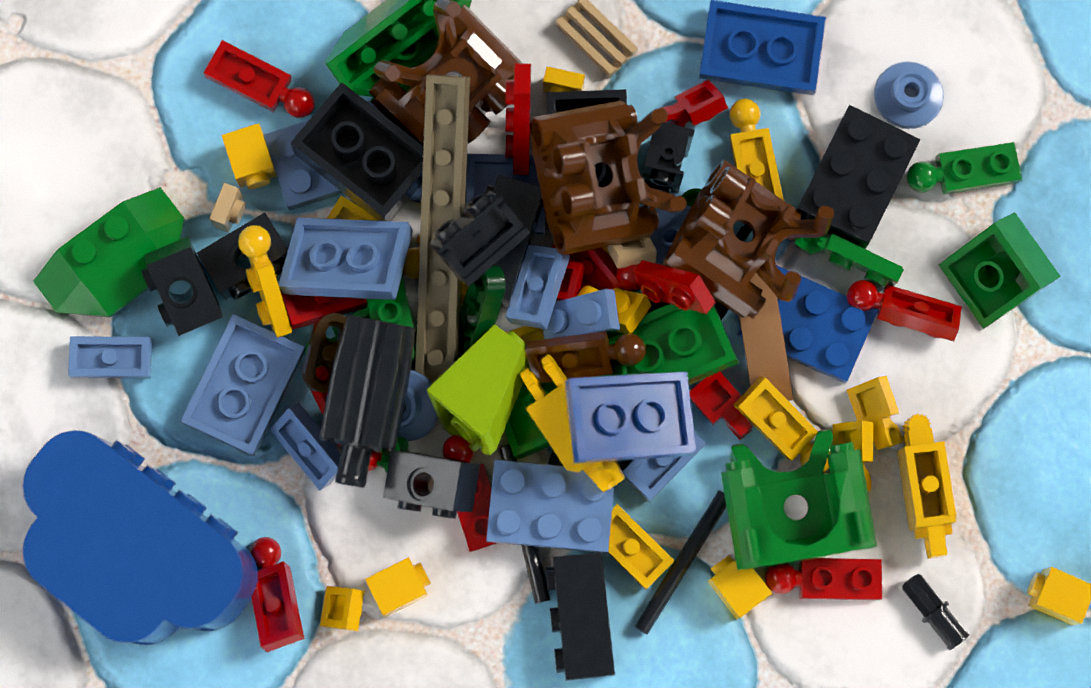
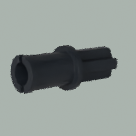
(934, 611)

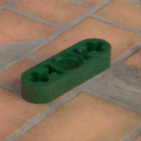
(481, 307)

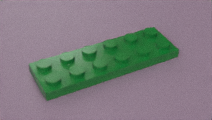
(673, 343)

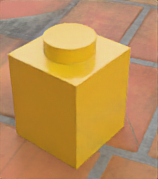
(249, 156)
(398, 586)
(738, 588)
(1060, 595)

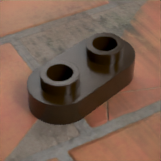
(322, 351)

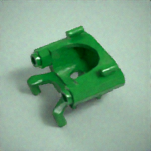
(836, 514)

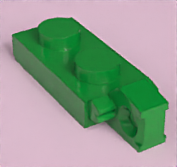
(846, 254)

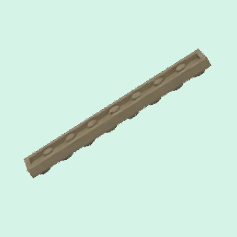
(441, 200)

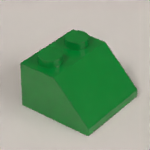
(999, 270)

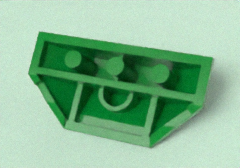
(392, 32)
(103, 263)

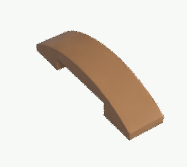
(765, 343)

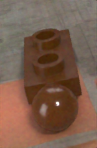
(584, 354)

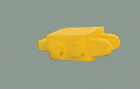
(552, 418)
(926, 485)

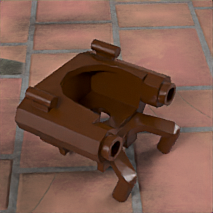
(462, 47)
(575, 207)
(723, 261)

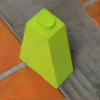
(481, 389)

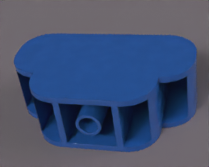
(128, 545)

